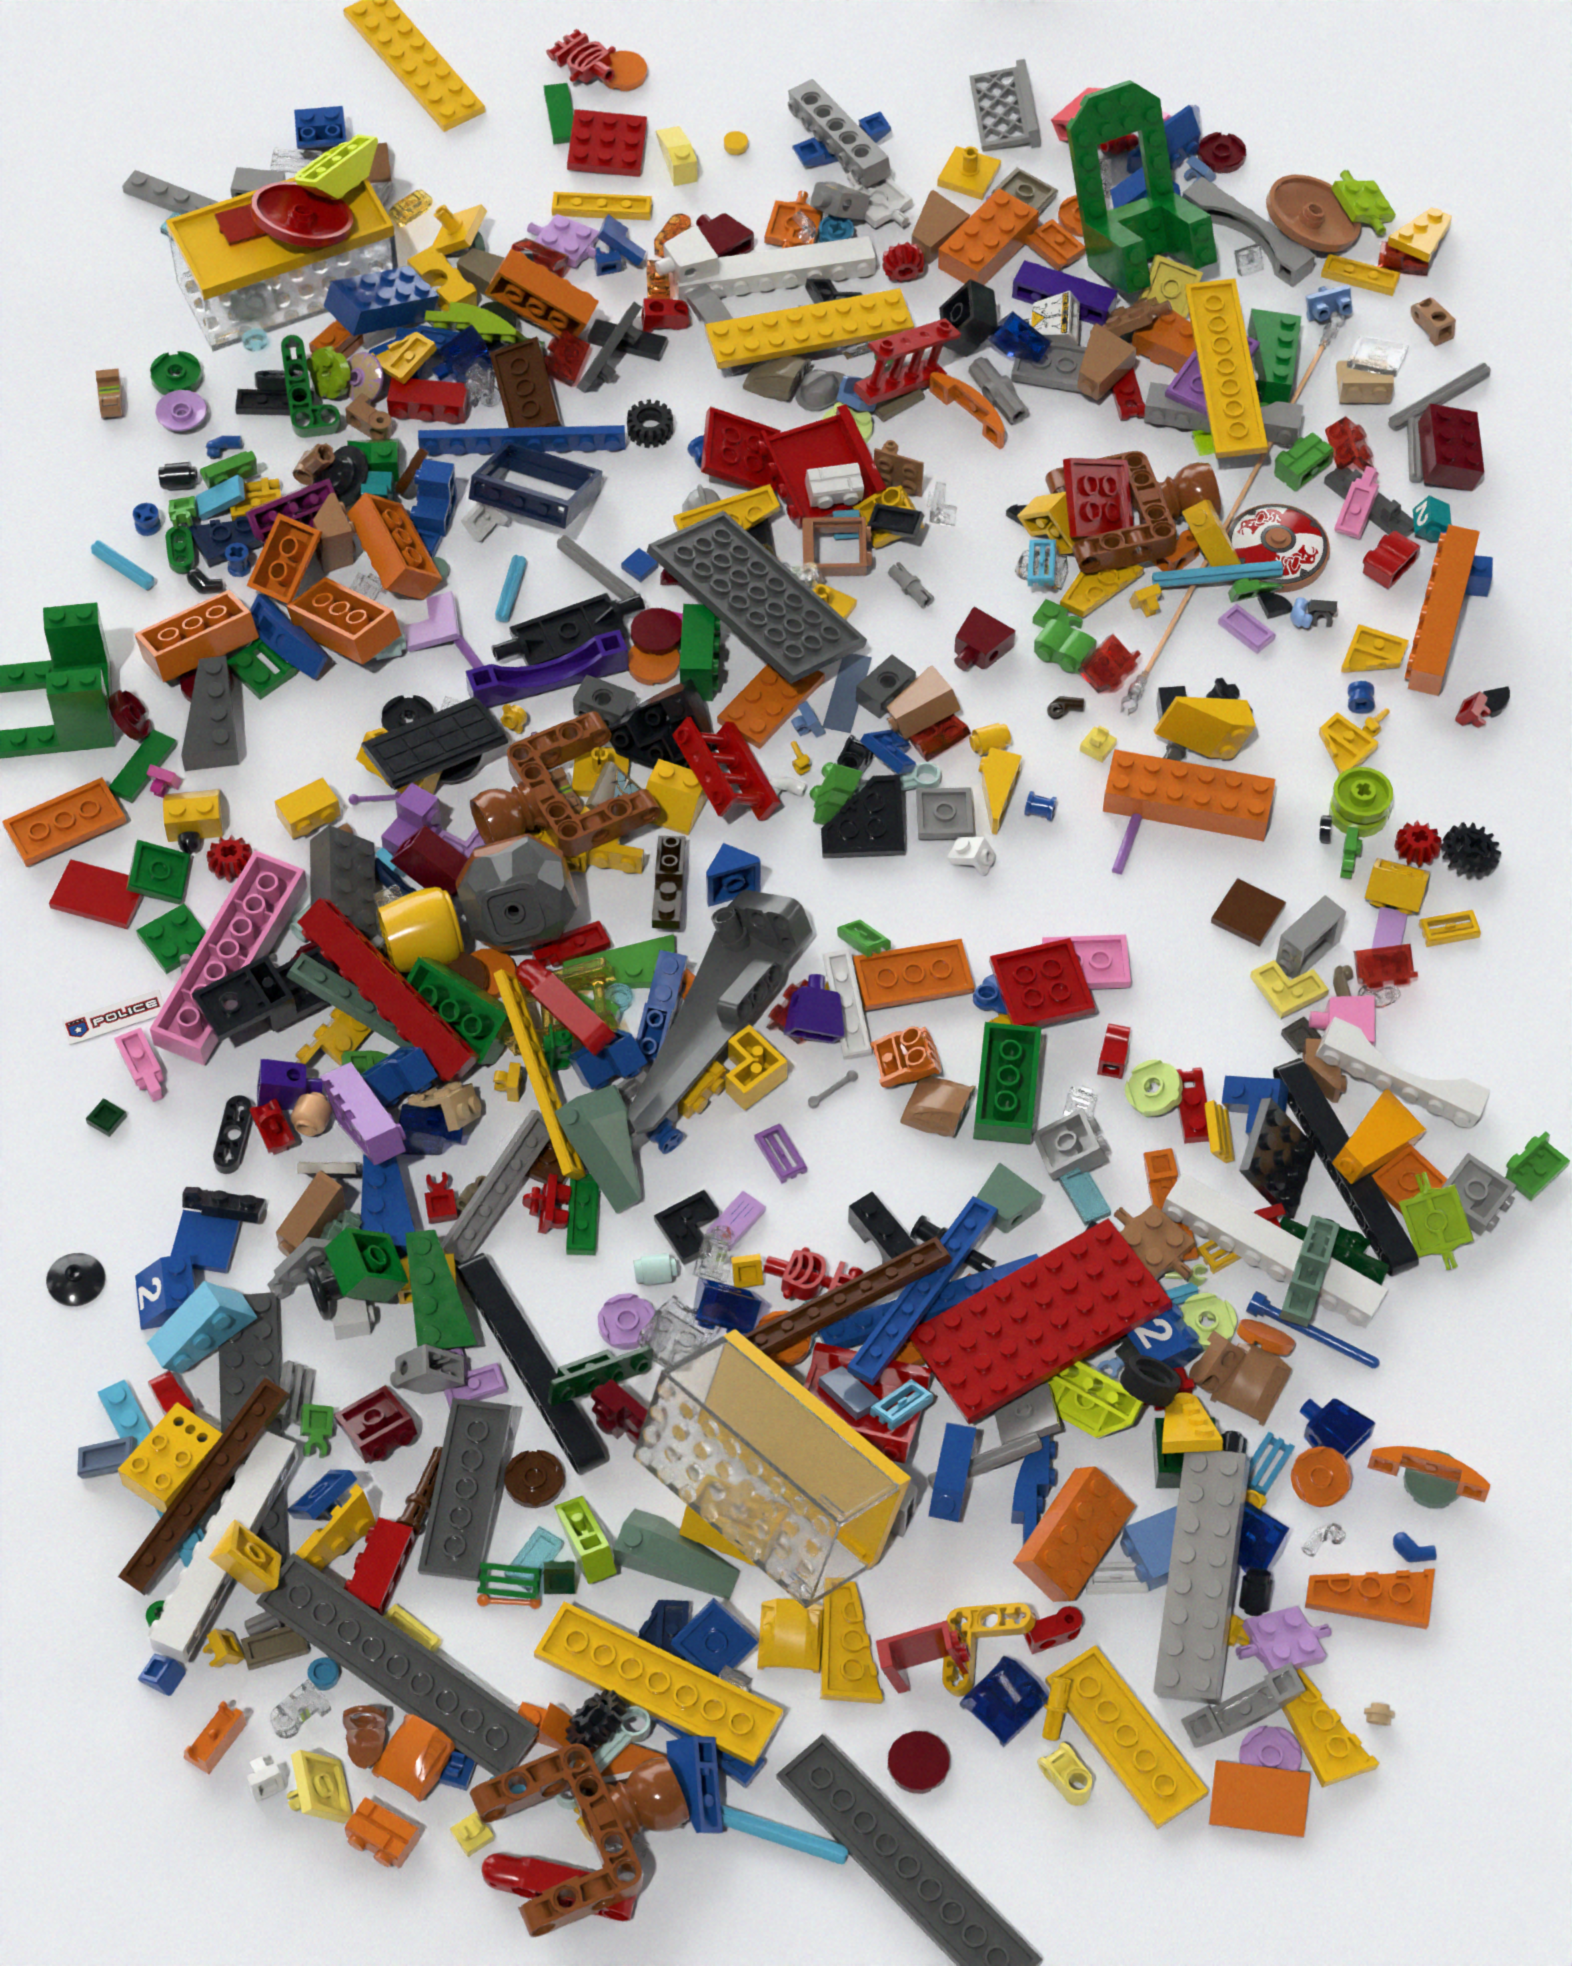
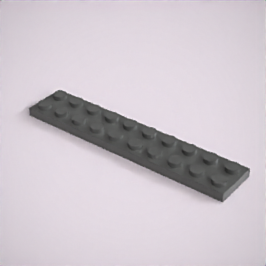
(242, 1366)
(398, 1666)
(902, 1860)

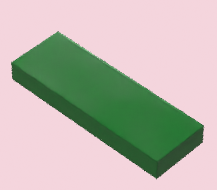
(559, 112)
(133, 776)
(582, 1216)

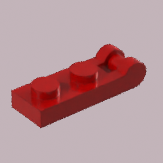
(1128, 397)
(1192, 1107)

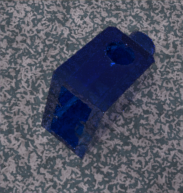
(461, 354)
(425, 1130)
(1336, 1426)

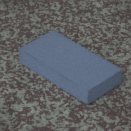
(848, 1392)
(104, 1456)

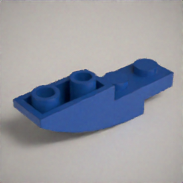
(286, 639)
(661, 1003)
(1032, 1486)

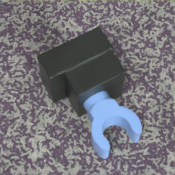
(1123, 1354)

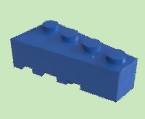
(385, 1202)

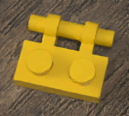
(256, 494)

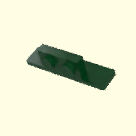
(1348, 1249)
(597, 1369)

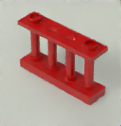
(913, 376)
(740, 762)

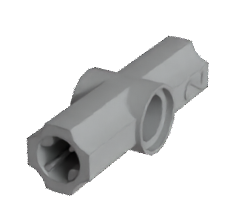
(998, 390)

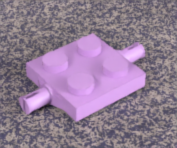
(567, 237)
(1283, 1639)

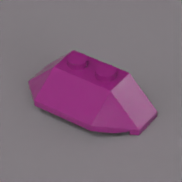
(298, 505)

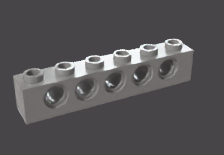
(839, 133)

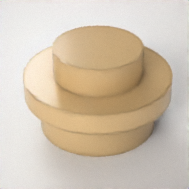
(1379, 1714)

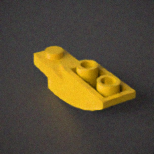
(607, 855)

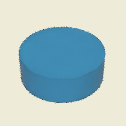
(323, 1673)

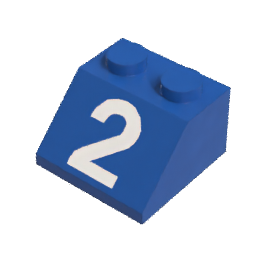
(164, 1289)
(1167, 1339)

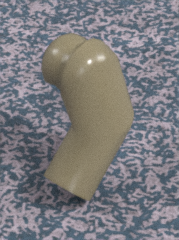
(1340, 978)
(468, 1193)

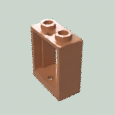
(838, 525)

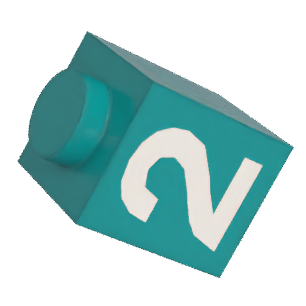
(1431, 518)

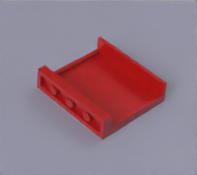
(813, 446)
(892, 1443)

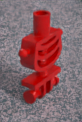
(583, 57)
(806, 1283)

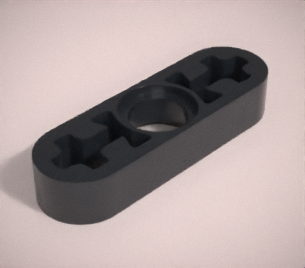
(237, 1145)

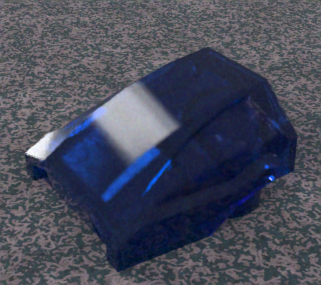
(1005, 1700)

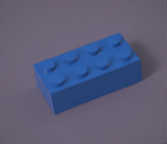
(380, 300)

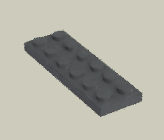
(465, 1489)

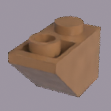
(1326, 1075)

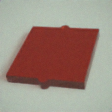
(238, 225)

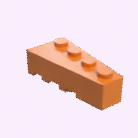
(1166, 340)

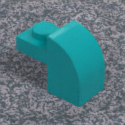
(379, 484)

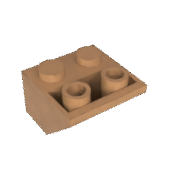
(336, 542)

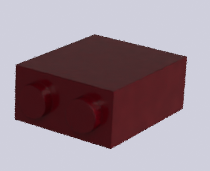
(429, 860)

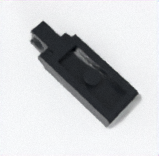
(223, 1204)

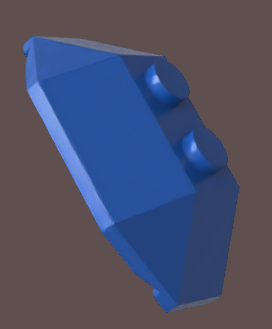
(1181, 136)

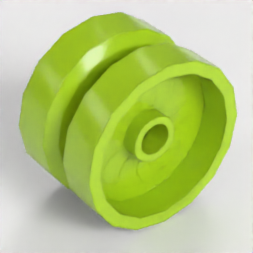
(1361, 801)

